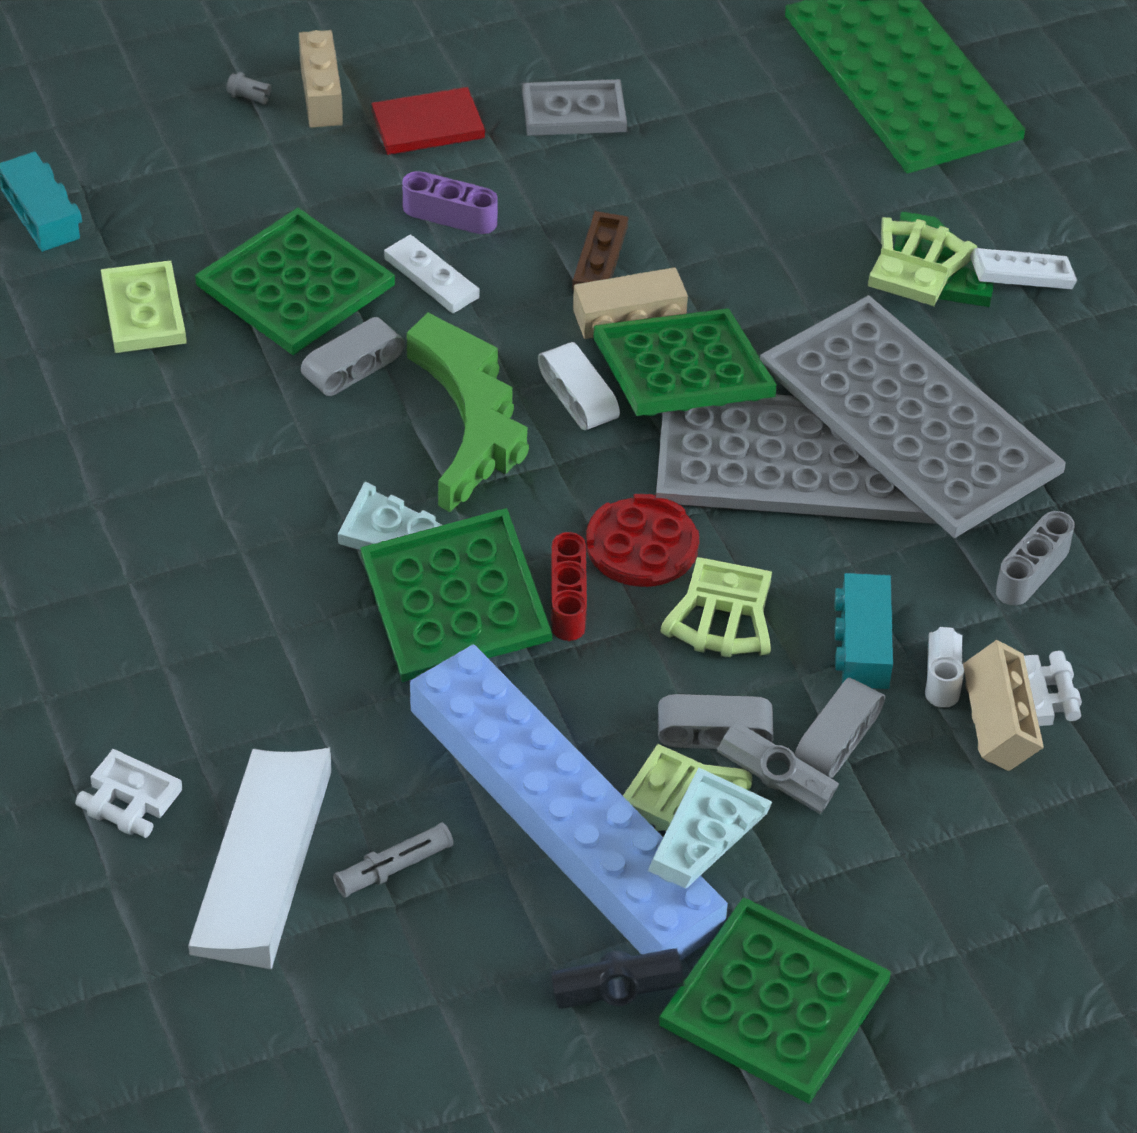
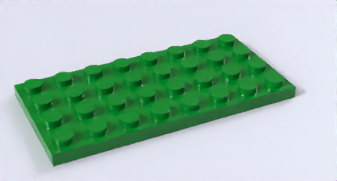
(906, 79)

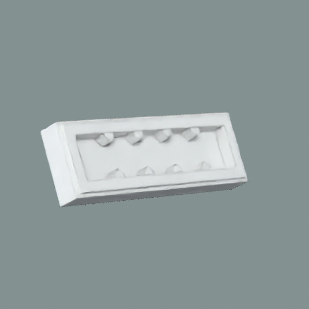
(1023, 268)
(431, 273)

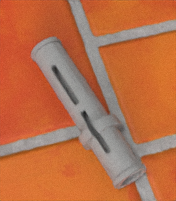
(352, 878)

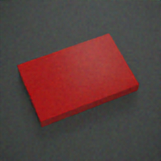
(428, 120)

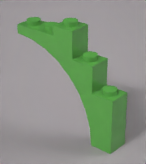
(469, 374)

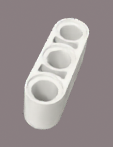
(578, 386)

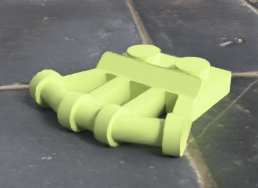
(911, 275)
(728, 589)
(664, 781)

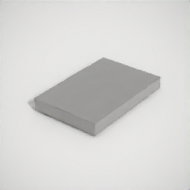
(574, 107)

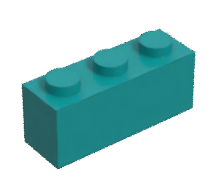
(40, 201)
(864, 629)

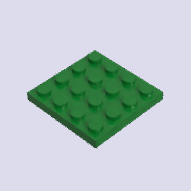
(295, 280)
(684, 362)
(455, 591)
(775, 999)

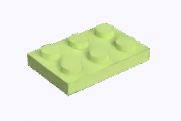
(143, 306)

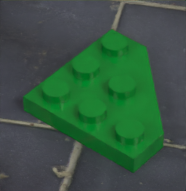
(963, 284)

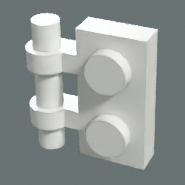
(1058, 673)
(134, 783)

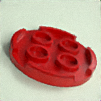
(642, 540)

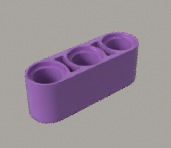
(450, 202)

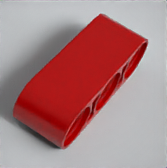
(568, 586)

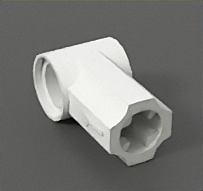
(944, 667)

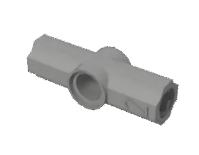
(799, 782)

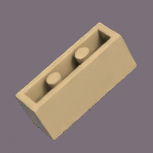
(320, 78)
(629, 299)
(1002, 706)

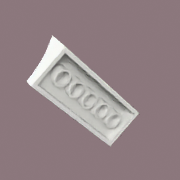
(261, 857)

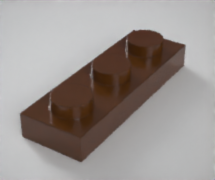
(601, 248)

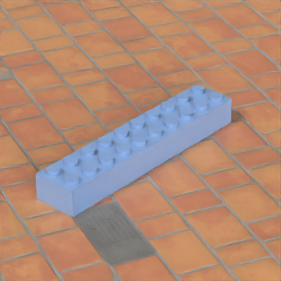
(563, 803)

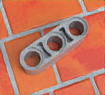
(352, 356)
(1035, 558)
(705, 719)
(840, 727)

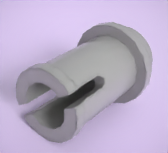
(248, 88)

